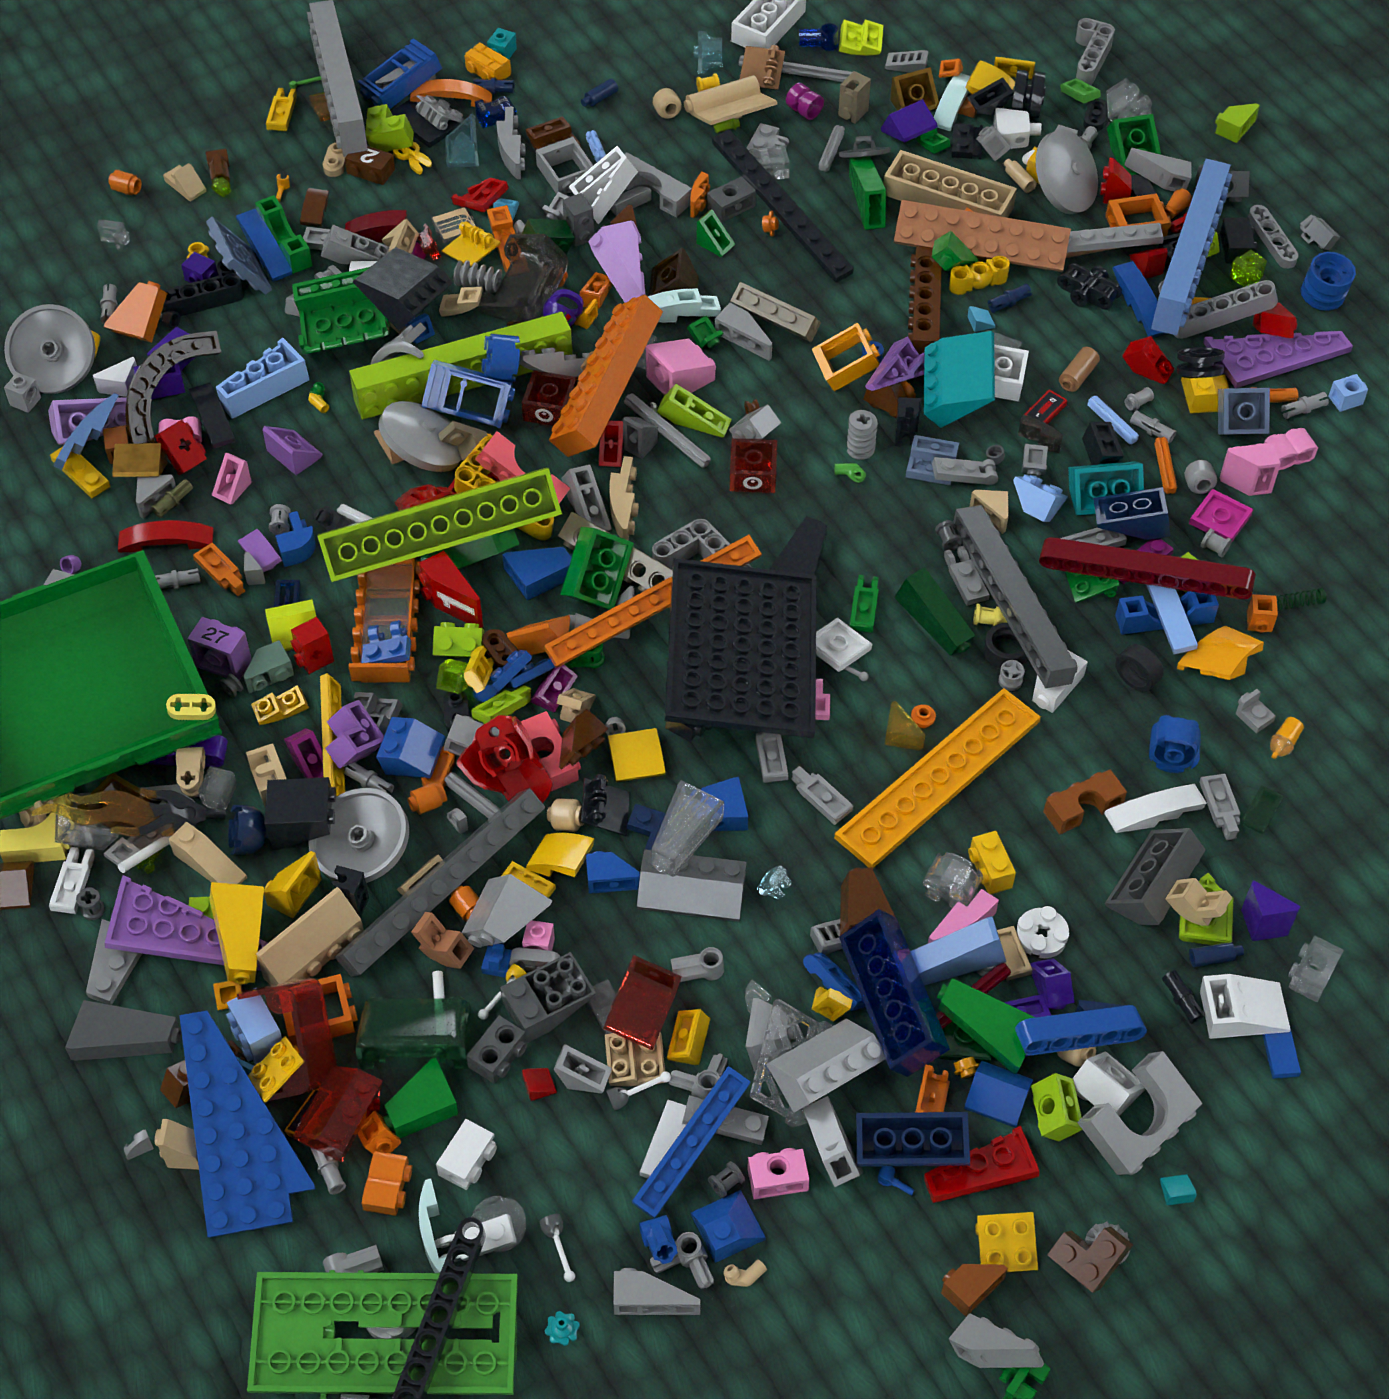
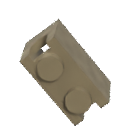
(853, 99)

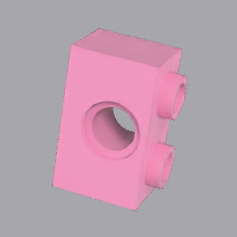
(767, 1184)

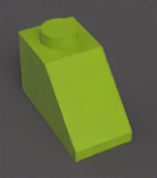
(1236, 121)

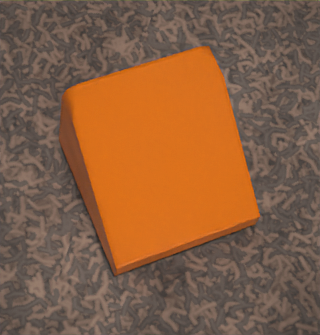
(950, 68)

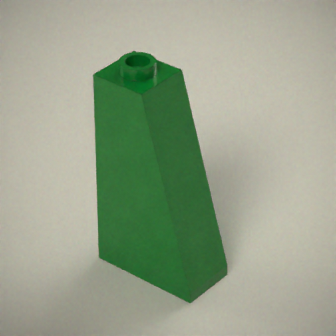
(868, 191)
(985, 1021)

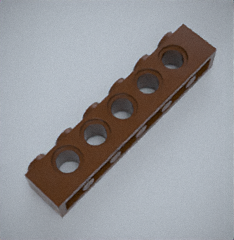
(926, 299)

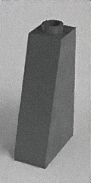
(120, 1032)

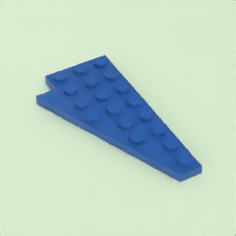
(240, 1149)

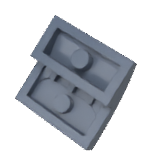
(922, 456)

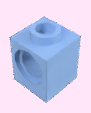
(1348, 392)

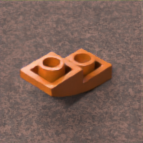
(698, 193)

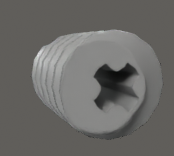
(472, 277)
(861, 434)

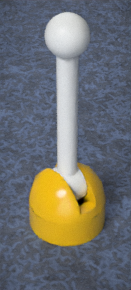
(513, 973)

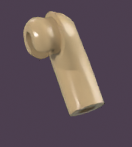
(741, 1277)

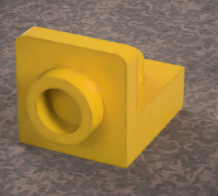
(830, 1003)

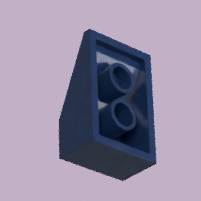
(1134, 513)

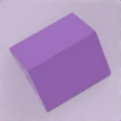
(290, 448)

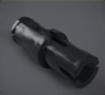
(1183, 996)

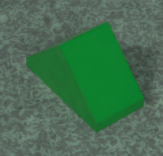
(713, 235)

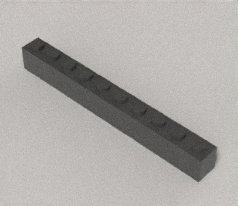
(1015, 597)
(439, 882)

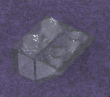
(1127, 101)

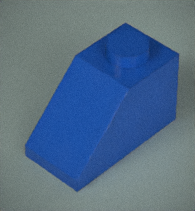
(610, 873)

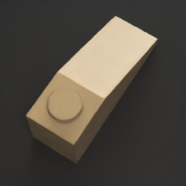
(204, 856)

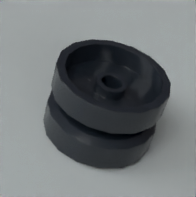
(1032, 94)

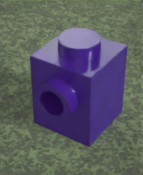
(198, 268)

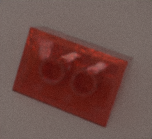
(338, 1111)

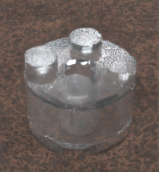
(952, 879)

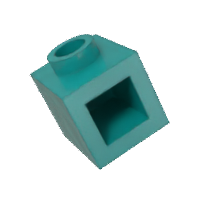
(503, 42)

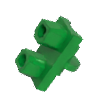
(1019, 1389)

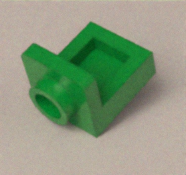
(704, 333)

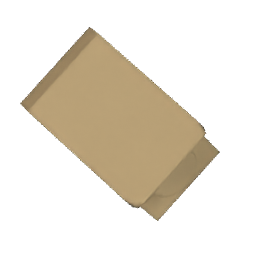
(185, 181)
(402, 236)
(574, 703)

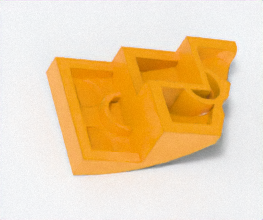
(1222, 653)

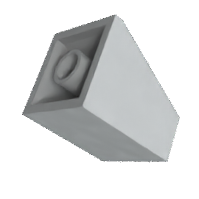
(503, 910)

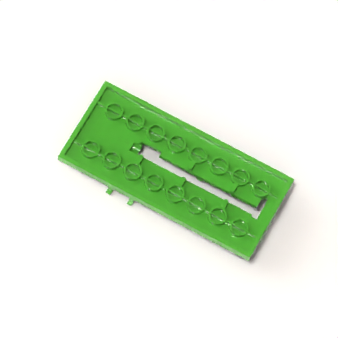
(296, 1333)

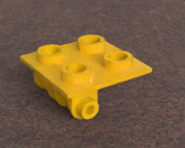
(471, 244)
(275, 1068)
(1008, 1240)

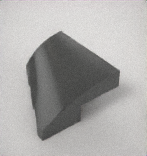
(379, 709)

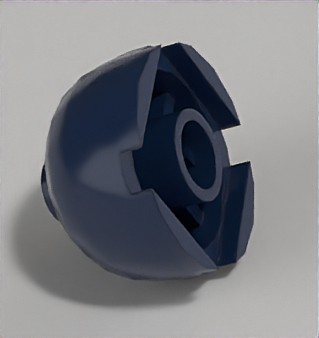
(246, 830)

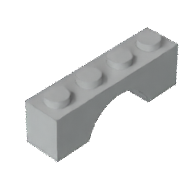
(673, 193)

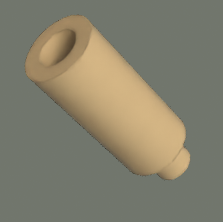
(1020, 175)

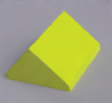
(286, 617)

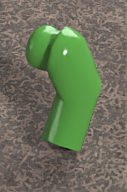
(852, 470)

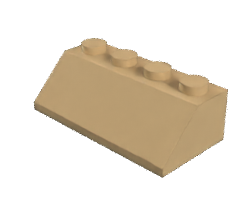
(310, 940)

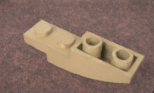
(623, 499)

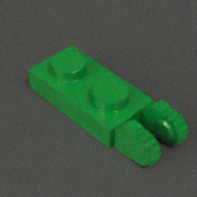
(864, 605)

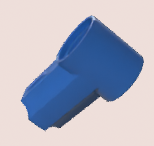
(659, 1238)

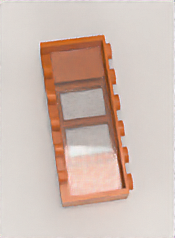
(385, 597)

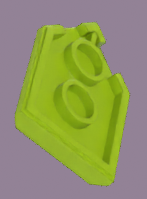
(1219, 928)

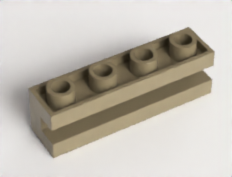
(776, 312)

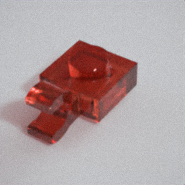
(428, 244)

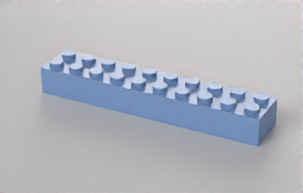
(1192, 247)

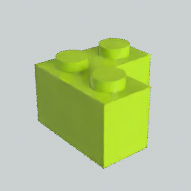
(387, 131)

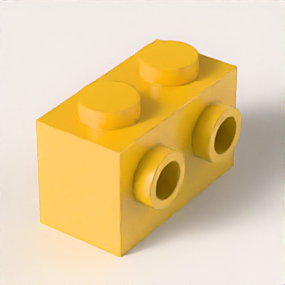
(993, 861)

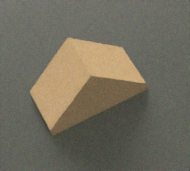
(995, 504)

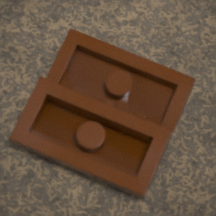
(550, 133)

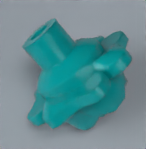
(562, 1328)

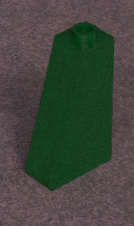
(934, 612)

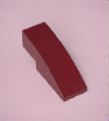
(377, 224)

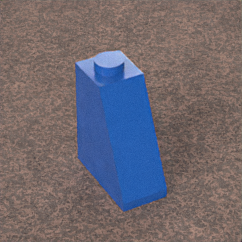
(537, 569)

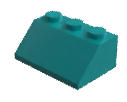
(1102, 480)

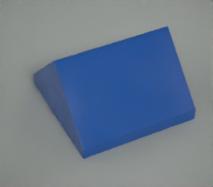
(998, 1094)

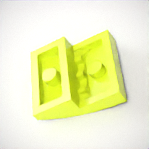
(861, 39)

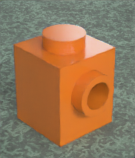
(1262, 613)

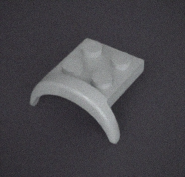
(400, 343)

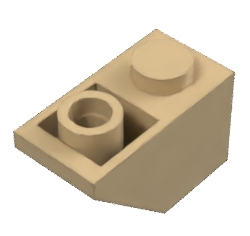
(177, 1145)

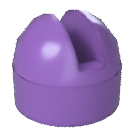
(70, 564)

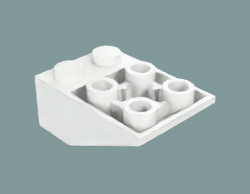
(1242, 1006)

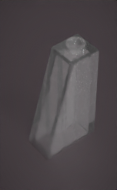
(685, 827)

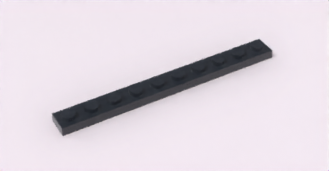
(783, 206)

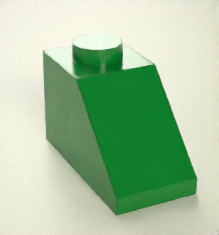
(952, 252)

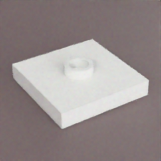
(840, 644)

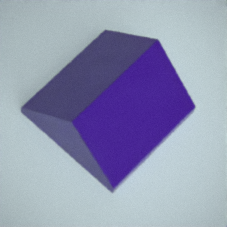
(909, 122)
(1268, 913)

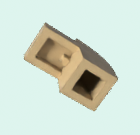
(1195, 903)

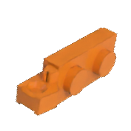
(220, 568)

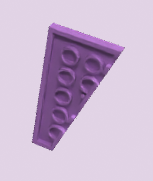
(1269, 355)
(162, 926)

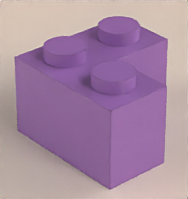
(355, 734)

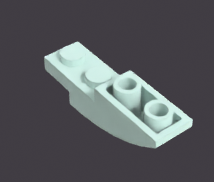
(685, 303)

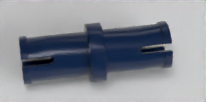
(496, 85)
(1009, 298)

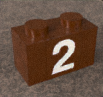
(370, 165)

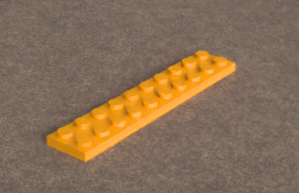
(936, 778)

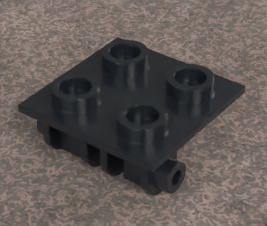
(605, 805)

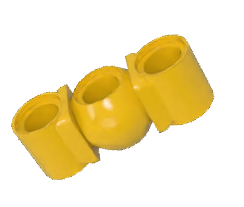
(979, 275)

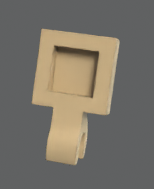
(29, 820)

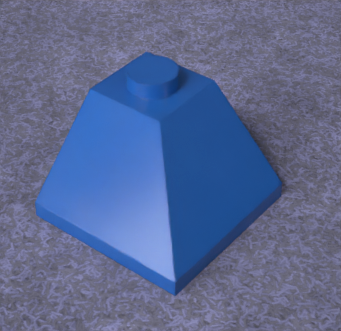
(728, 1226)

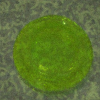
(221, 186)

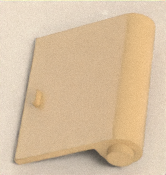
(728, 101)

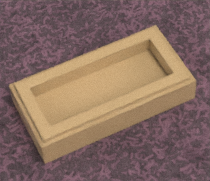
(1014, 953)

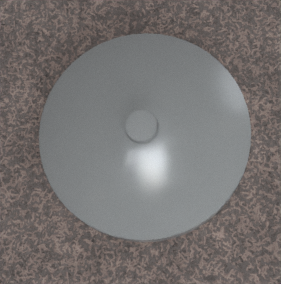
(1066, 171)
(50, 347)
(415, 438)
(366, 834)

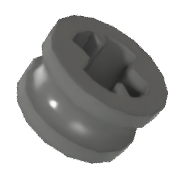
(231, 685)

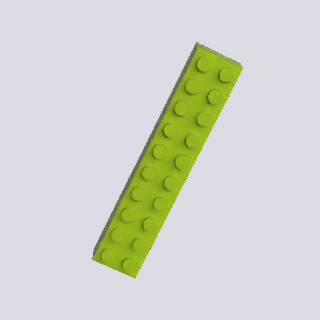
(407, 375)
(439, 524)

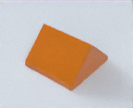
(536, 635)

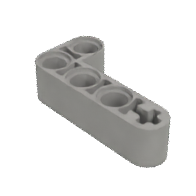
(1098, 39)

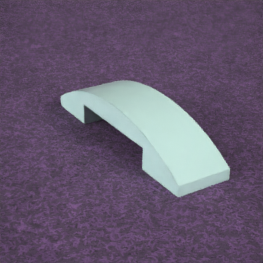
(951, 102)
(429, 1208)

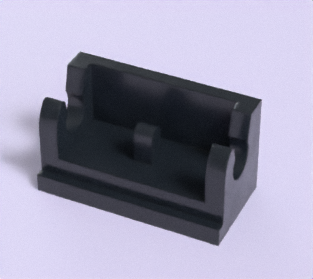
(907, 419)
(1102, 443)
(353, 886)

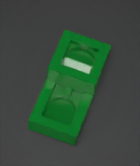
(933, 141)

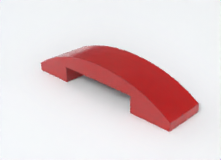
(164, 533)

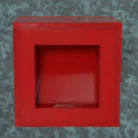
(538, 1083)

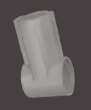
(695, 965)
(365, 1259)

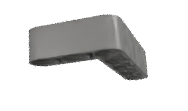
(1228, 307)
(688, 541)

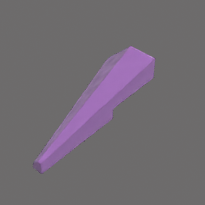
(898, 365)

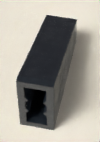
(804, 549)

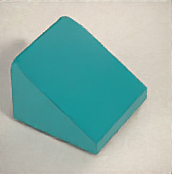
(1178, 1189)

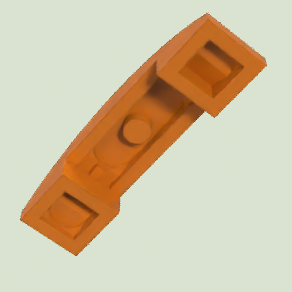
(452, 89)
(501, 227)

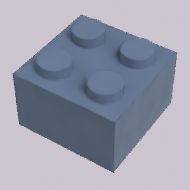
(1243, 411)

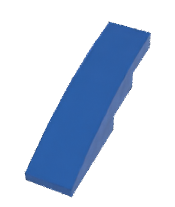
(264, 245)
(1138, 295)

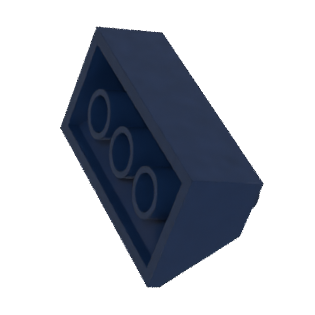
(913, 1139)

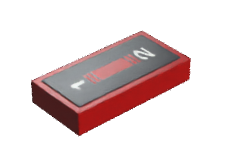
(1047, 407)

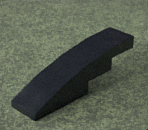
(212, 415)

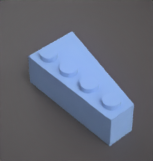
(263, 380)

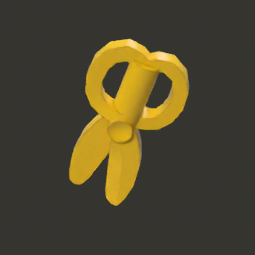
(414, 157)

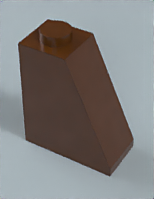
(860, 898)

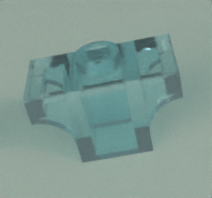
(708, 52)

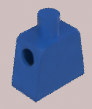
(735, 812)

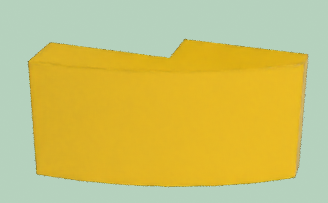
(274, 708)

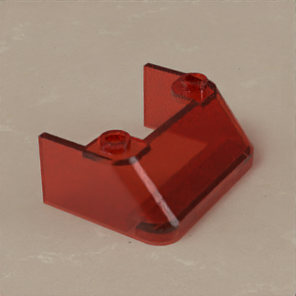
(312, 1031)

